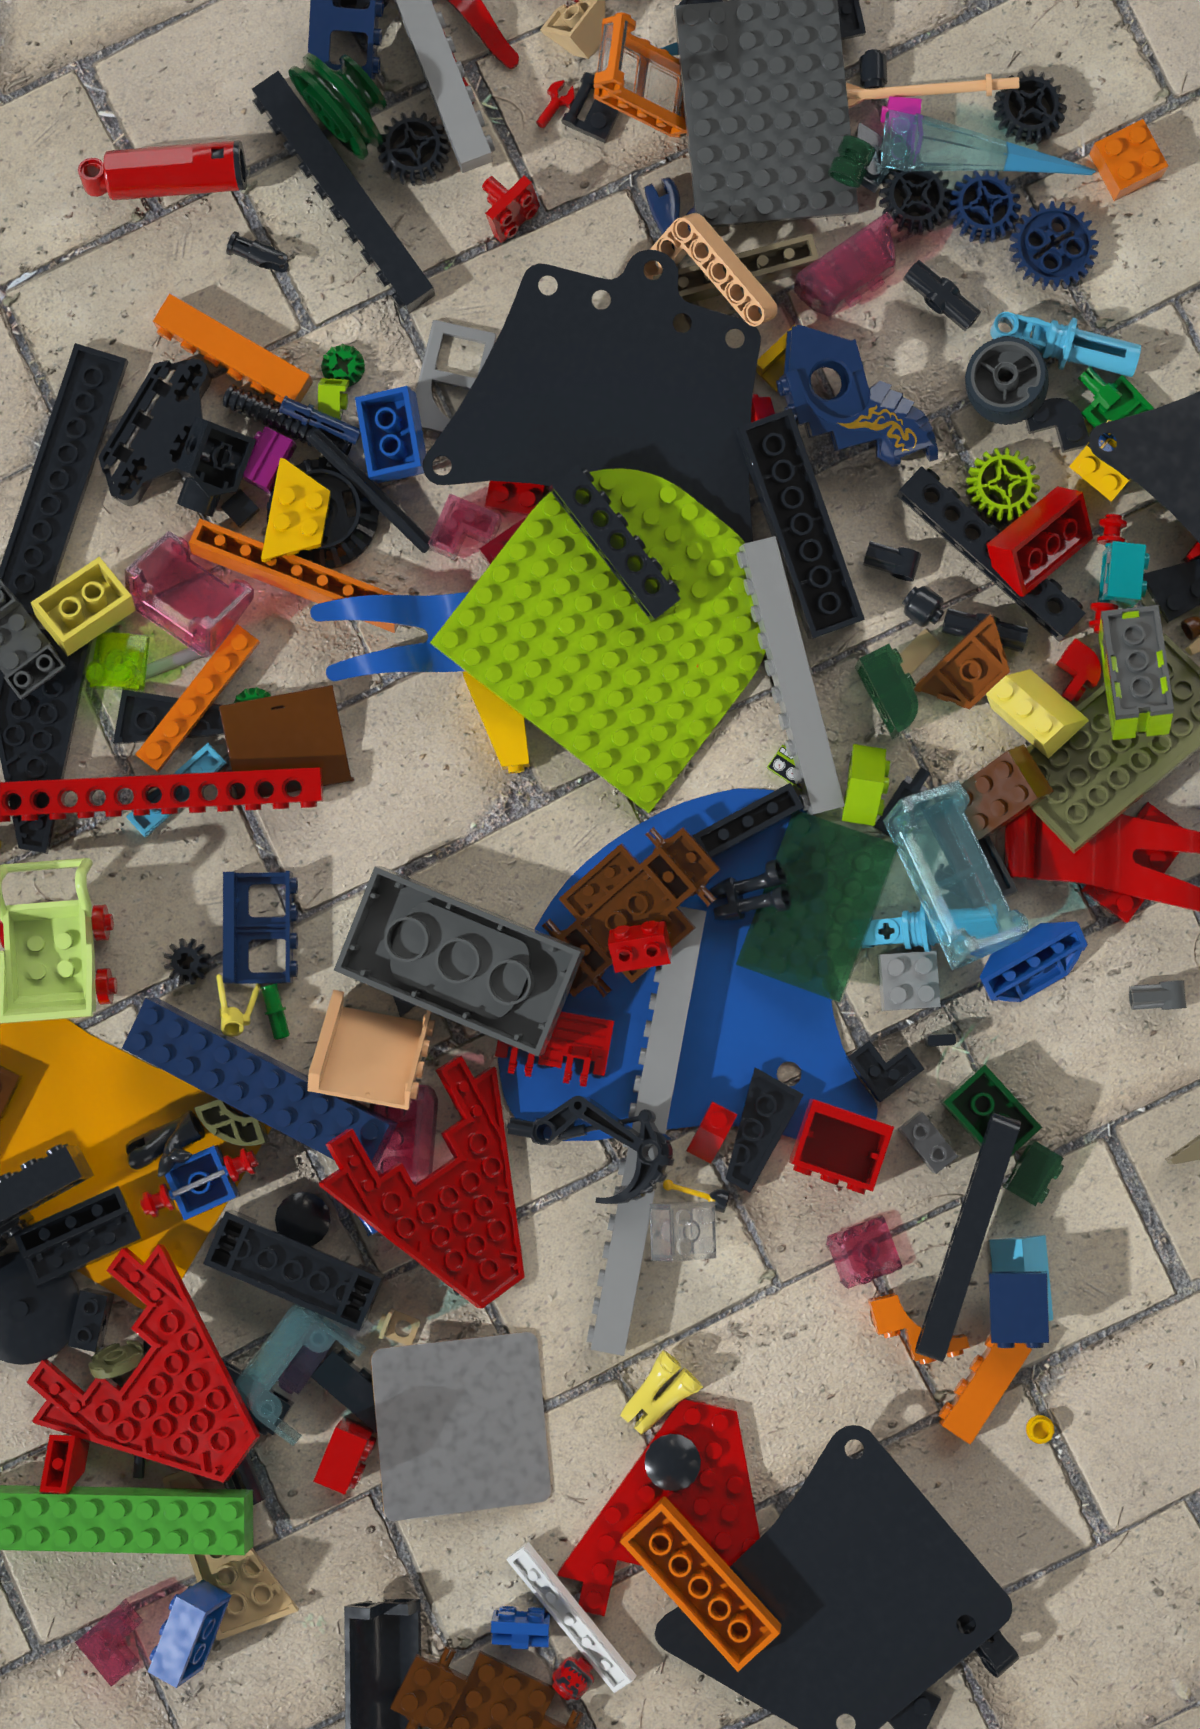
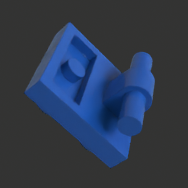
(520, 1628)

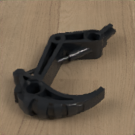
(567, 1122)

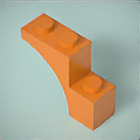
(891, 1318)

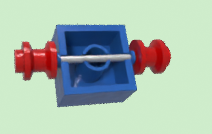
(200, 1183)

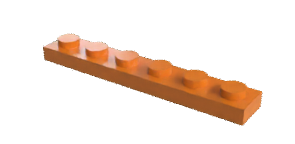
(197, 698)

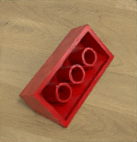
(1041, 539)

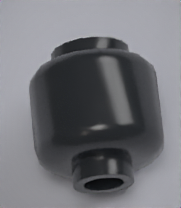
(923, 606)

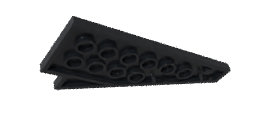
(38, 738)

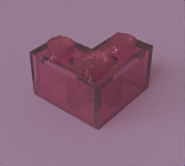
(460, 520)
(105, 1644)

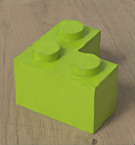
(865, 785)

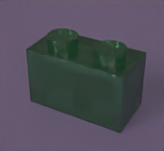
(1034, 1173)

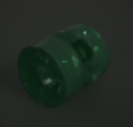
(850, 165)

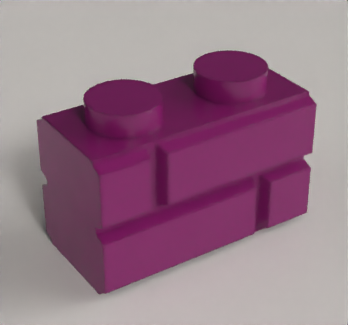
(265, 458)

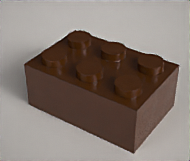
(1004, 791)

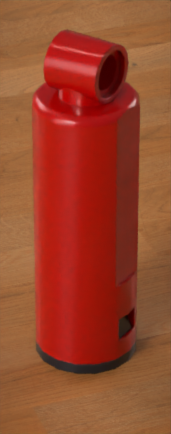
(166, 171)

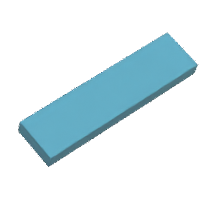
(204, 761)

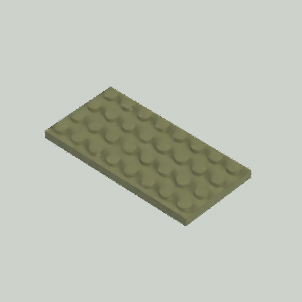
(1102, 776)

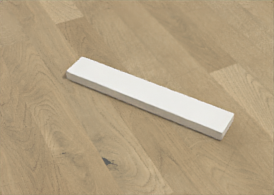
(571, 1617)

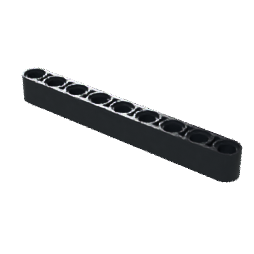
(967, 1237)

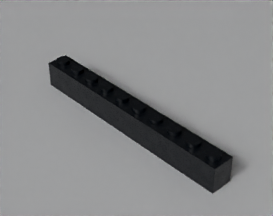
(343, 192)

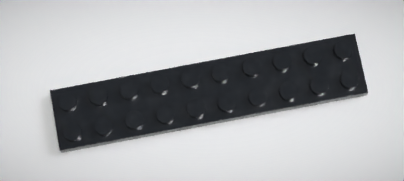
(61, 473)

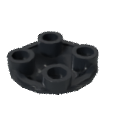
(303, 1218)
(672, 1462)

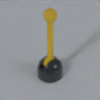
(719, 1195)

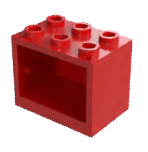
(840, 1146)

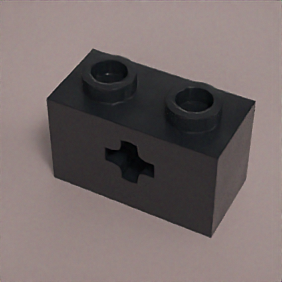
(91, 1319)

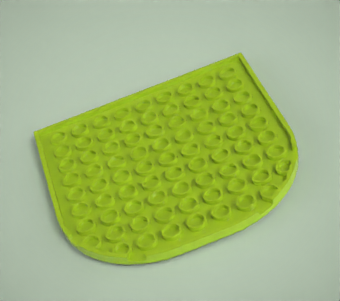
(583, 659)

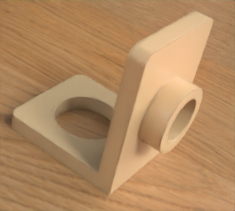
(388, 1322)

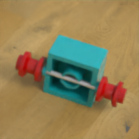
(1121, 570)

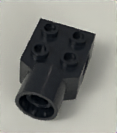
(212, 465)

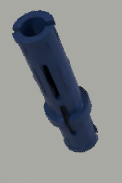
(320, 420)

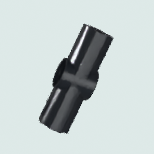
(942, 295)
(962, 623)

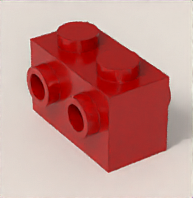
(639, 946)

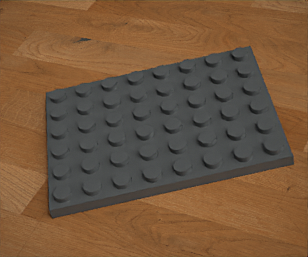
(764, 109)

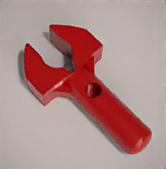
(555, 102)

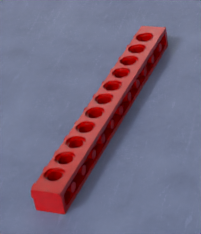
(168, 784)

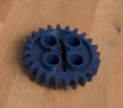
(1067, 265)

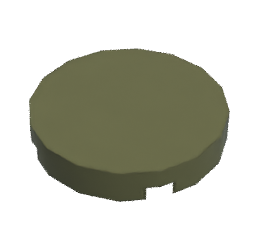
(116, 1359)

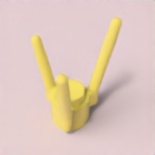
(232, 1018)

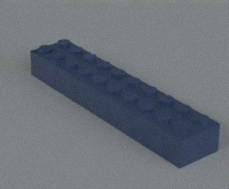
(251, 1080)

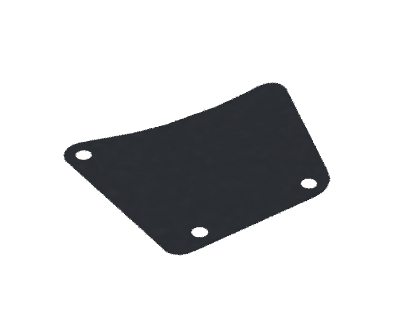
(862, 1595)

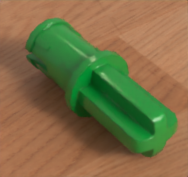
(275, 1011)

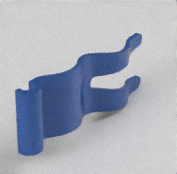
(408, 610)

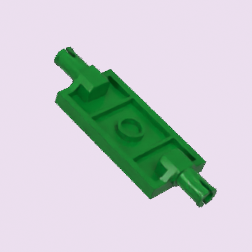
(1111, 400)

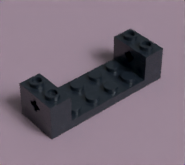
(293, 1270)

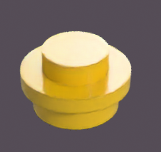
(1039, 1429)

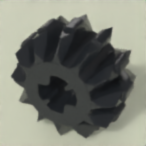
(179, 956)

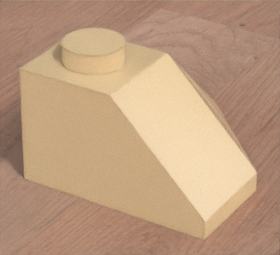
(577, 27)

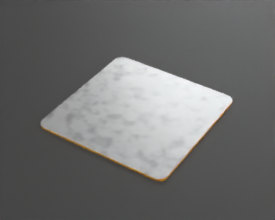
(460, 1425)

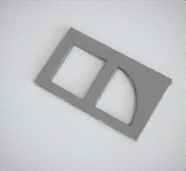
(430, 415)

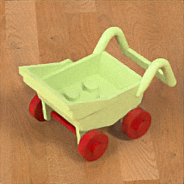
(52, 953)

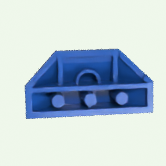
(1033, 962)

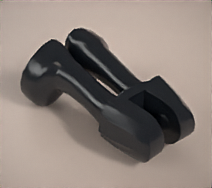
(734, 890)

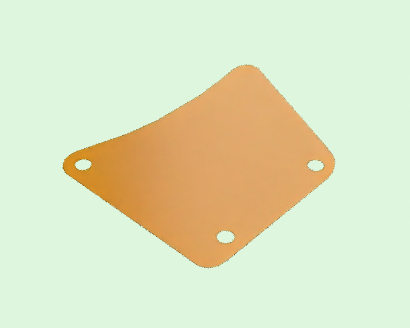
(100, 1100)

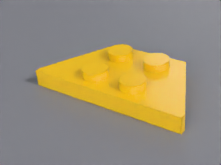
(295, 514)

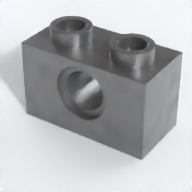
(927, 1142)

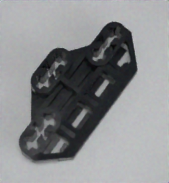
(158, 437)

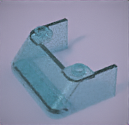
(294, 1330)

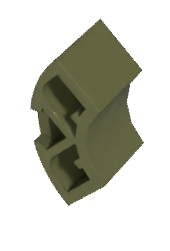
(230, 1125)

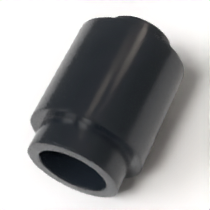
(873, 69)

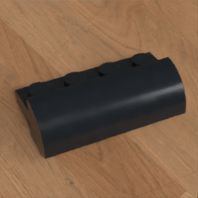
(77, 1236)

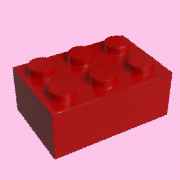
(343, 1458)

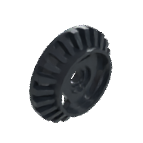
(345, 535)

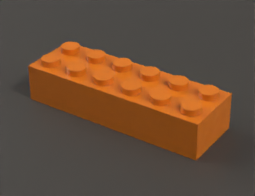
(701, 1583)

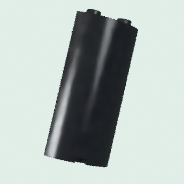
(378, 1654)

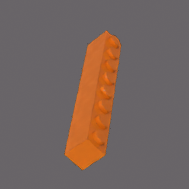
(284, 572)

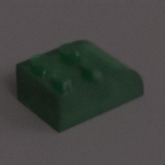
(889, 688)

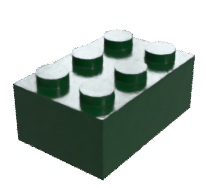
(979, 1097)

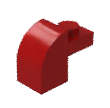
(1083, 666)

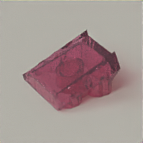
(864, 1252)

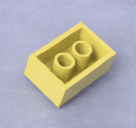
(83, 606)

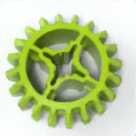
(1014, 481)

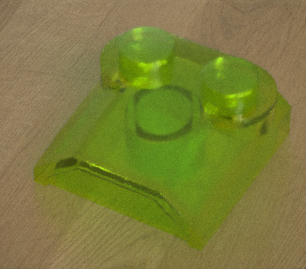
(119, 662)

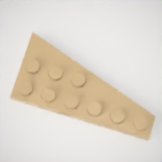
(254, 1589)

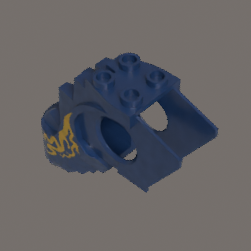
(857, 411)

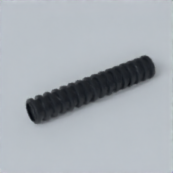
(270, 414)

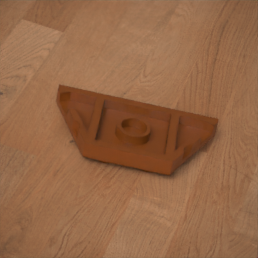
(968, 668)

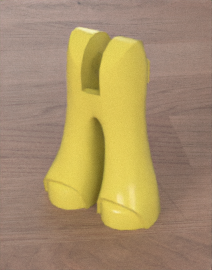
(681, 1387)

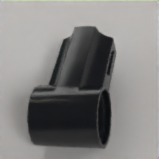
(899, 562)

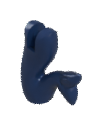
(667, 207)

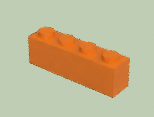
(982, 1389)

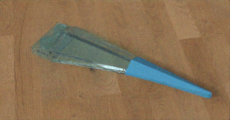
(935, 145)

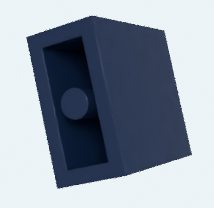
(1019, 1308)

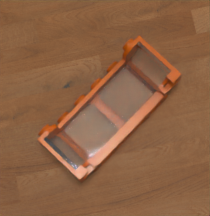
(639, 78)

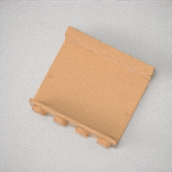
(369, 1055)

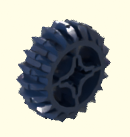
(994, 202)

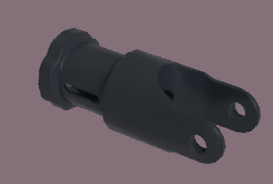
(257, 253)

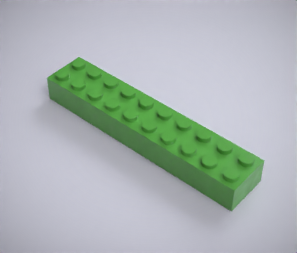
(127, 1520)

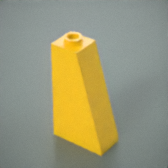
(503, 726)

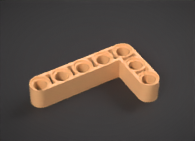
(712, 265)

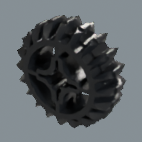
(1037, 115)
(404, 153)
(929, 215)

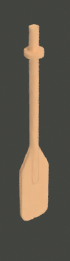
(857, 94)

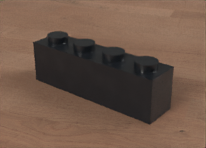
(749, 821)
(348, 1385)

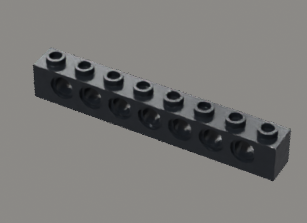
(975, 550)

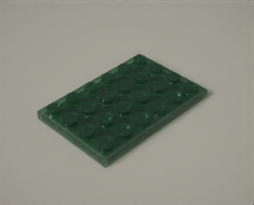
(834, 892)

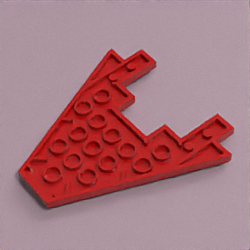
(459, 1216)
(179, 1397)
(715, 1504)

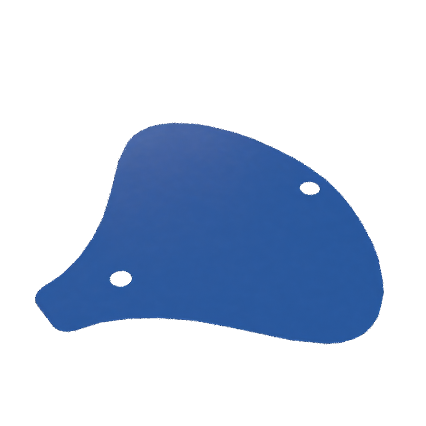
(732, 1015)

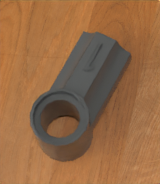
(1163, 995)

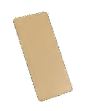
(918, 651)

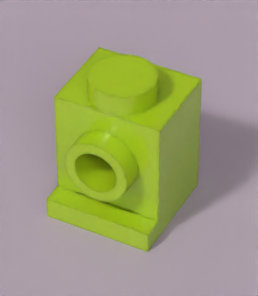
(331, 396)

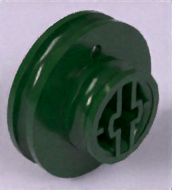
(341, 101)

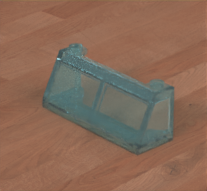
(953, 875)

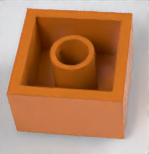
(1128, 159)

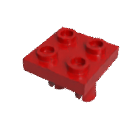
(509, 206)

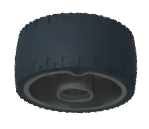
(1010, 400)

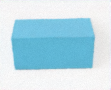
(1021, 1255)

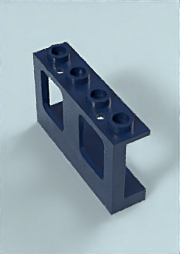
(328, 18)
(241, 928)

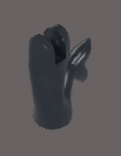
(165, 1142)

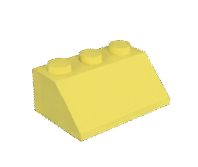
(1035, 711)

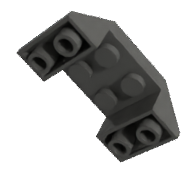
(25, 651)

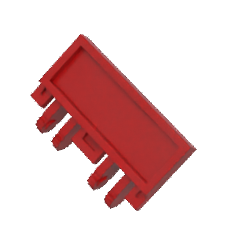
(573, 1037)

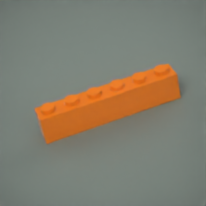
(230, 350)

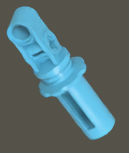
(1071, 343)
(910, 929)

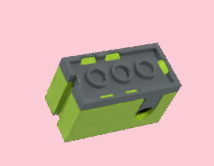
(1135, 672)

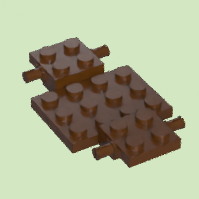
(629, 894)
(487, 1698)

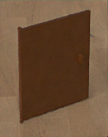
(294, 734)

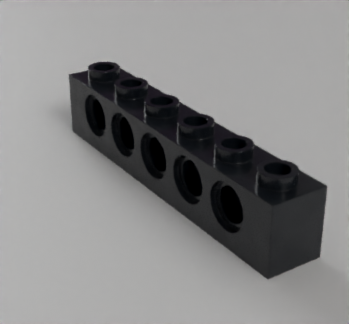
(599, 537)

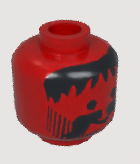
(573, 1678)

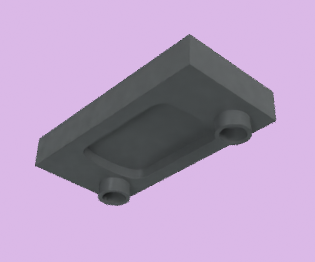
(459, 960)

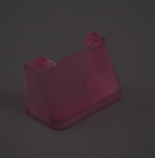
(185, 596)

